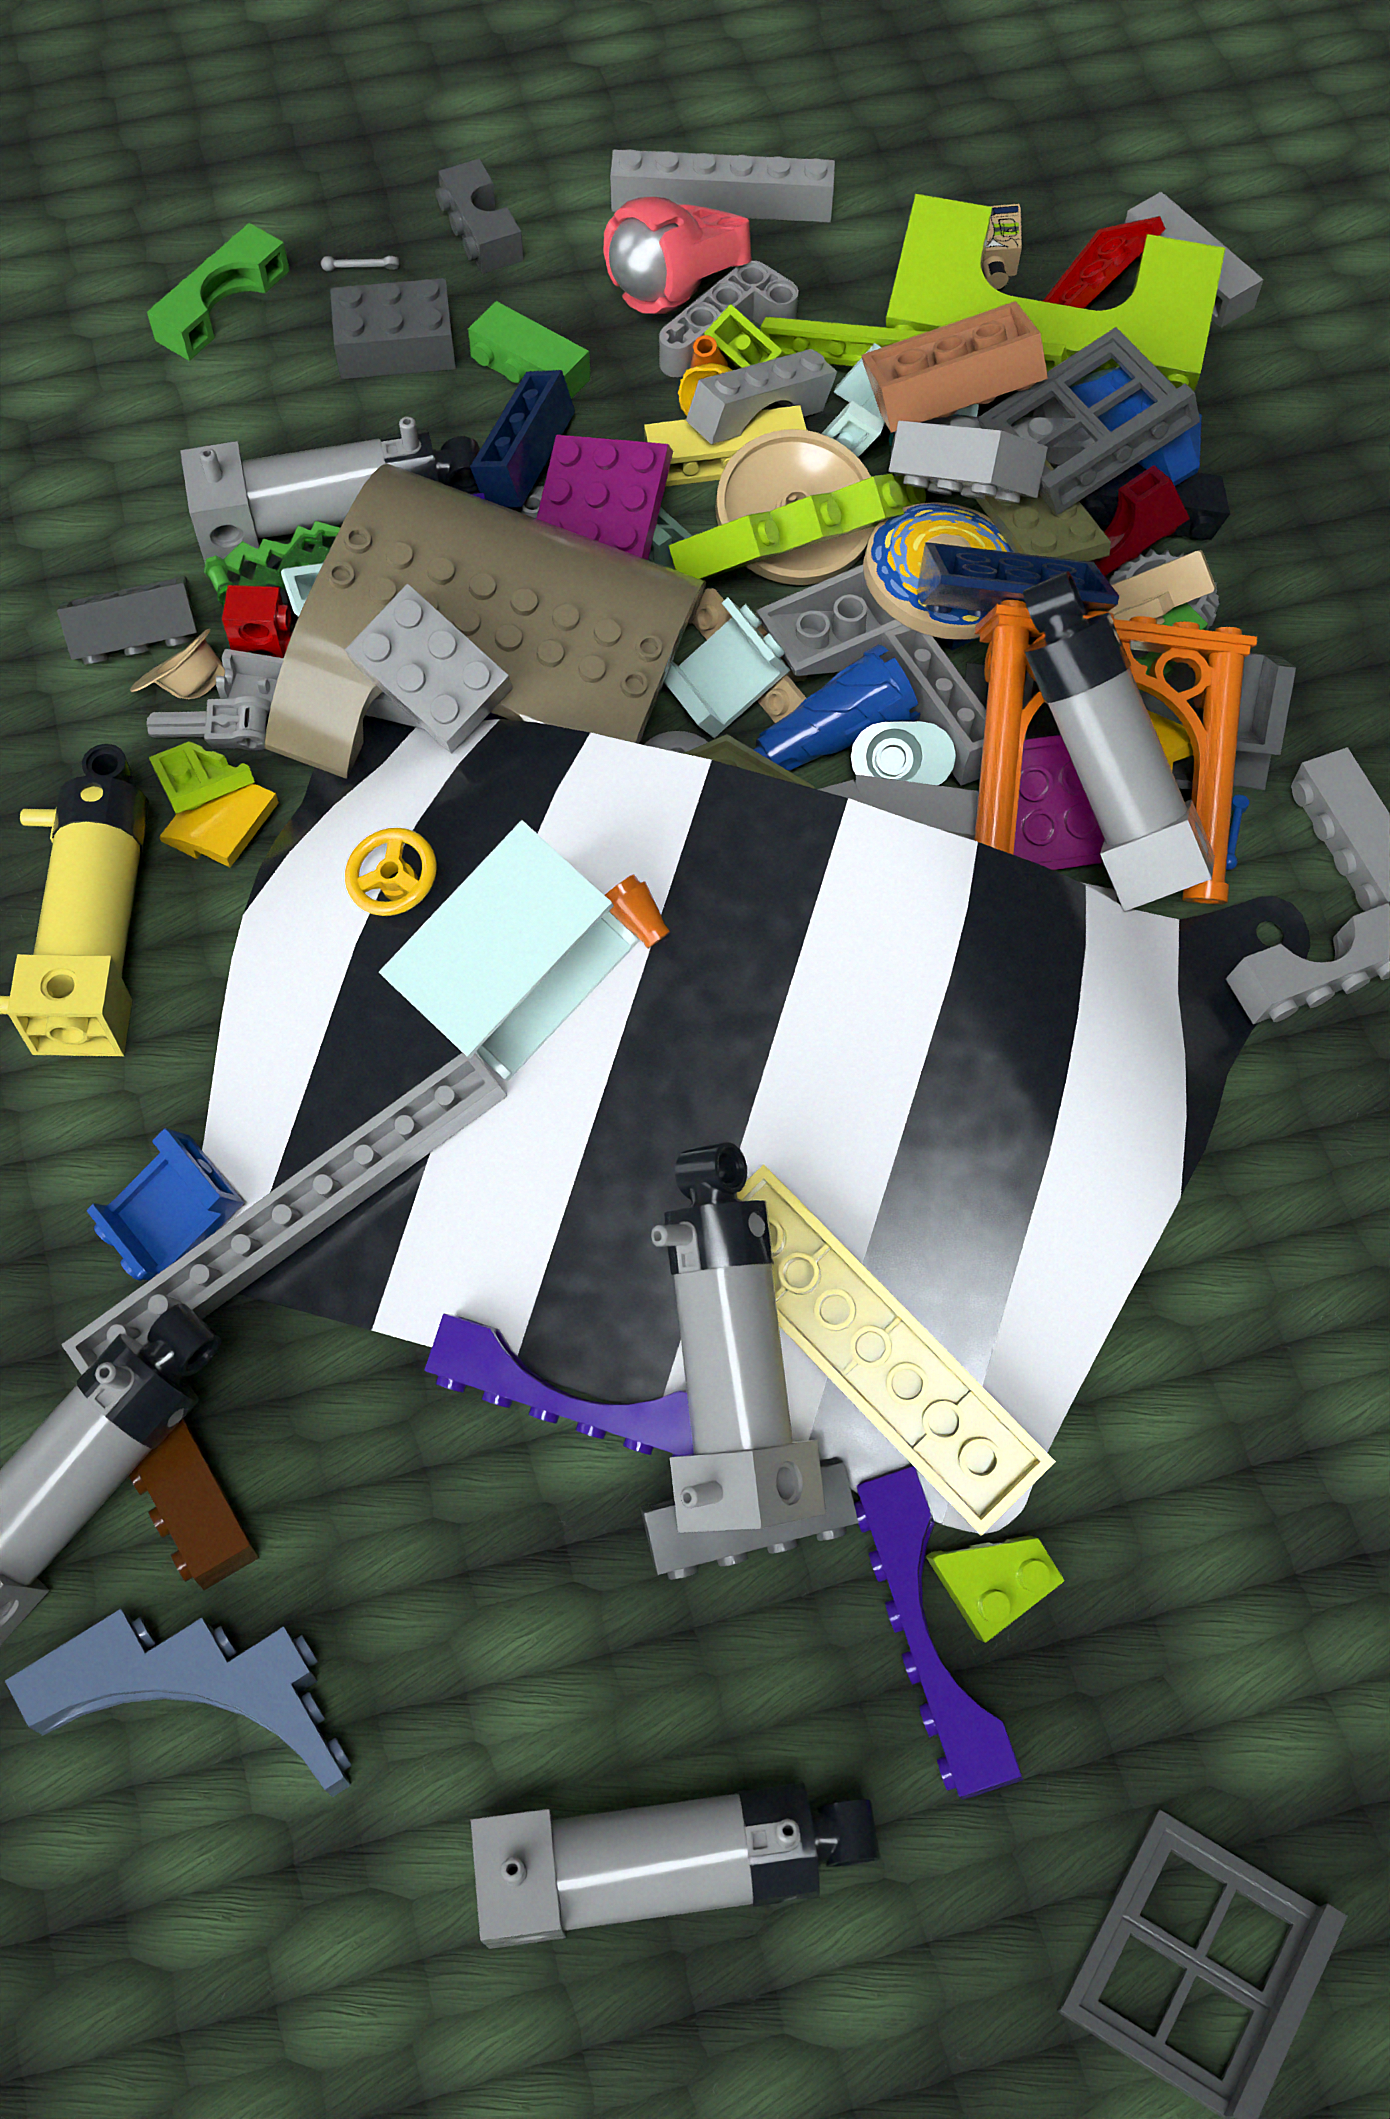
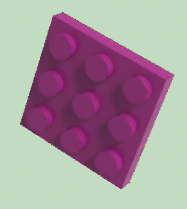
(606, 490)
(1053, 811)

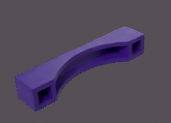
(483, 1359)
(973, 1740)

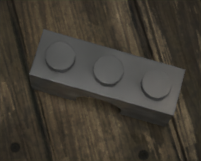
(487, 233)

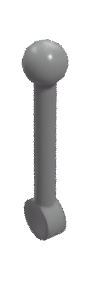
(389, 262)

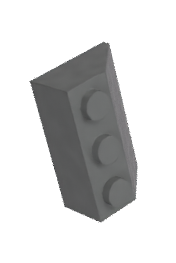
(128, 620)

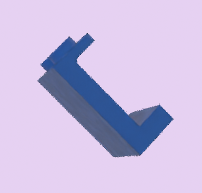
(166, 1207)

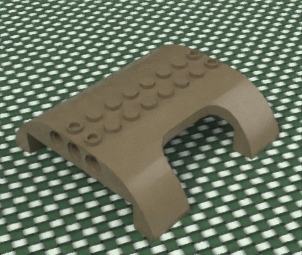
(558, 612)

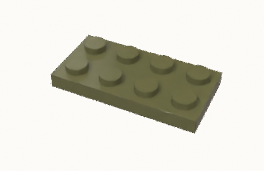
(1037, 530)

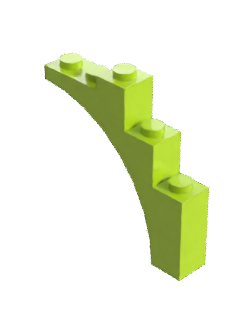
(794, 526)

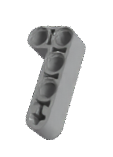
(750, 288)

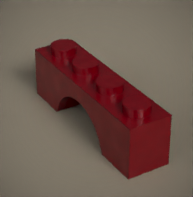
(1145, 513)

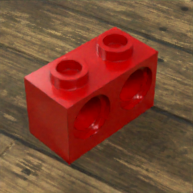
(257, 620)

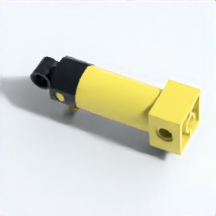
(72, 989)

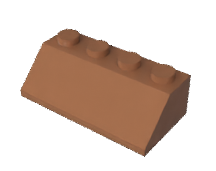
(956, 366)

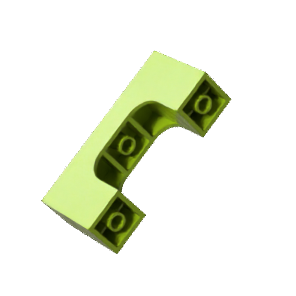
(1163, 318)

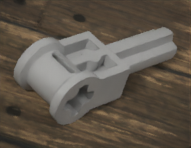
(224, 725)

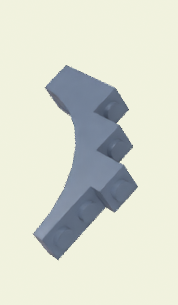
(115, 1667)

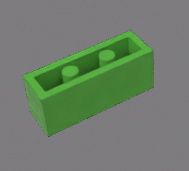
(518, 345)

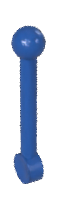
(1239, 806)

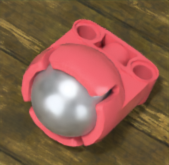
(666, 249)

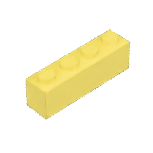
(698, 460)

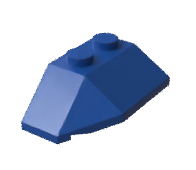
(1177, 458)

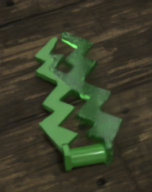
(291, 554)

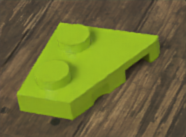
(196, 775)
(996, 1581)

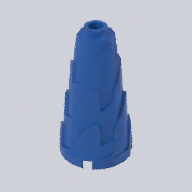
(839, 711)

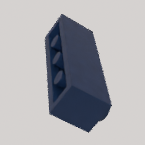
(523, 438)

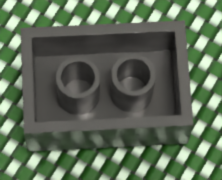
(392, 328)

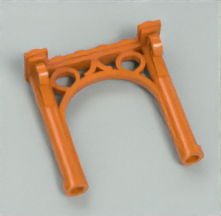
(1218, 670)

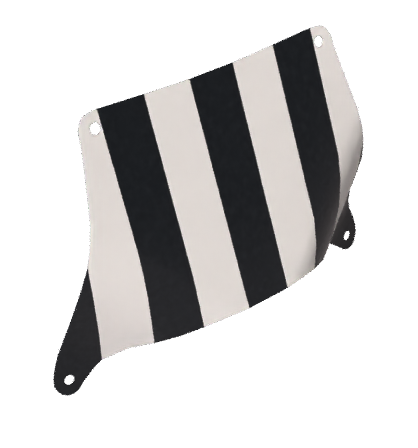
(900, 1023)

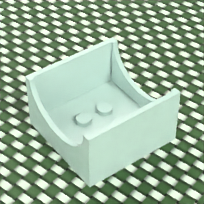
(510, 952)

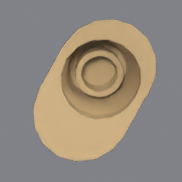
(186, 673)

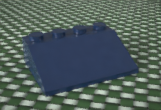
(983, 578)

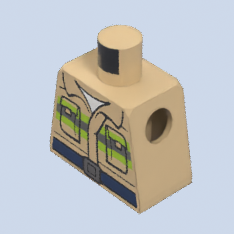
(1003, 245)

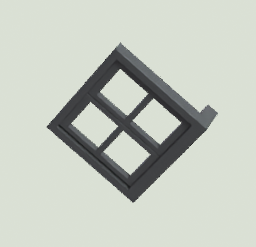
(1113, 451)
(1274, 2009)

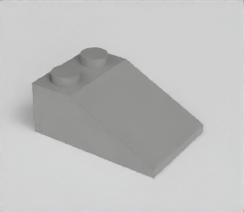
(827, 624)

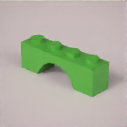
(245, 263)

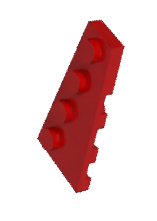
(1102, 261)

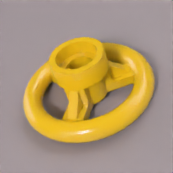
(404, 887)

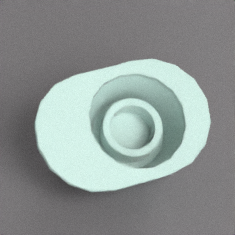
(904, 752)

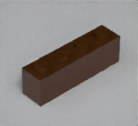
(193, 1510)

